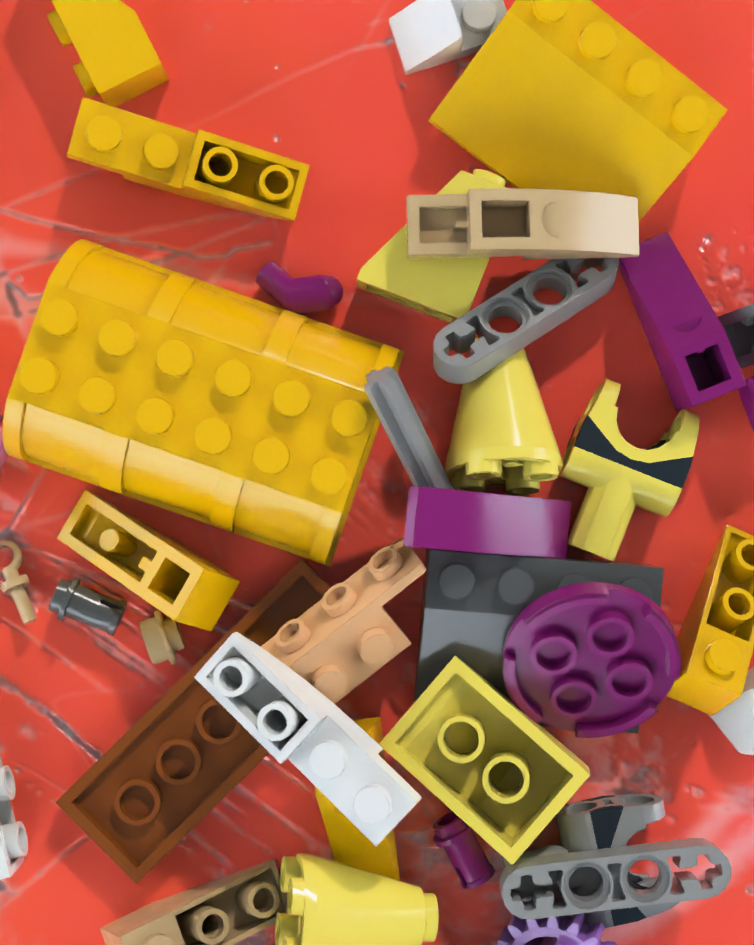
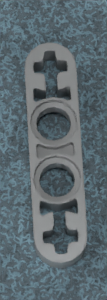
(521, 305)
(614, 888)

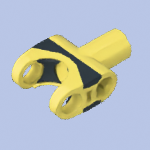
(621, 474)

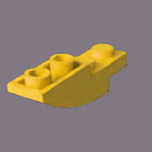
(187, 162)

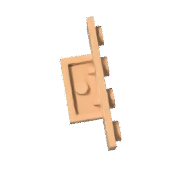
(349, 630)

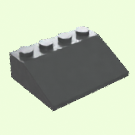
(477, 597)

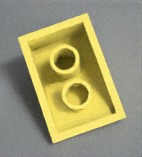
(485, 759)

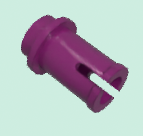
(463, 850)

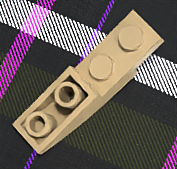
(522, 224)

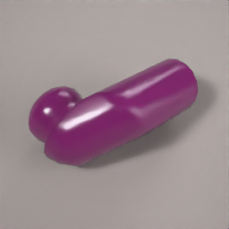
(301, 294)

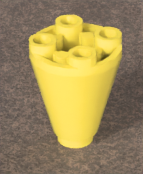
(502, 432)
(350, 906)

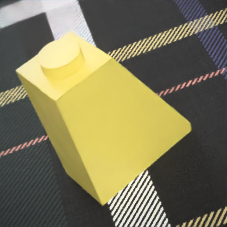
(429, 285)

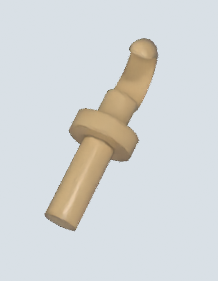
(16, 584)

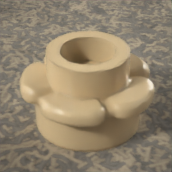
(161, 638)

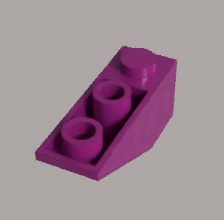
(680, 325)

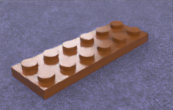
(180, 751)

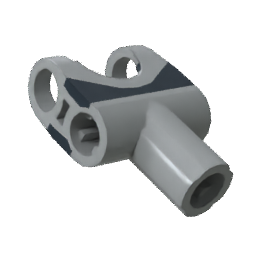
(598, 825)

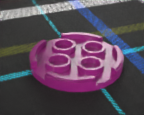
(590, 659)

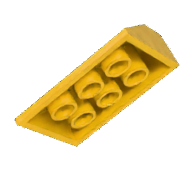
(576, 105)

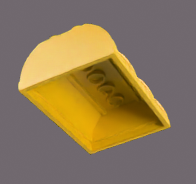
(196, 400)

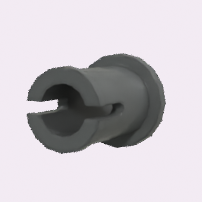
(87, 606)

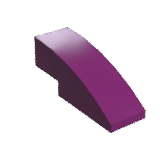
(486, 523)

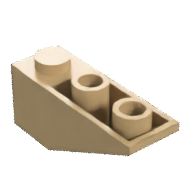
(207, 914)

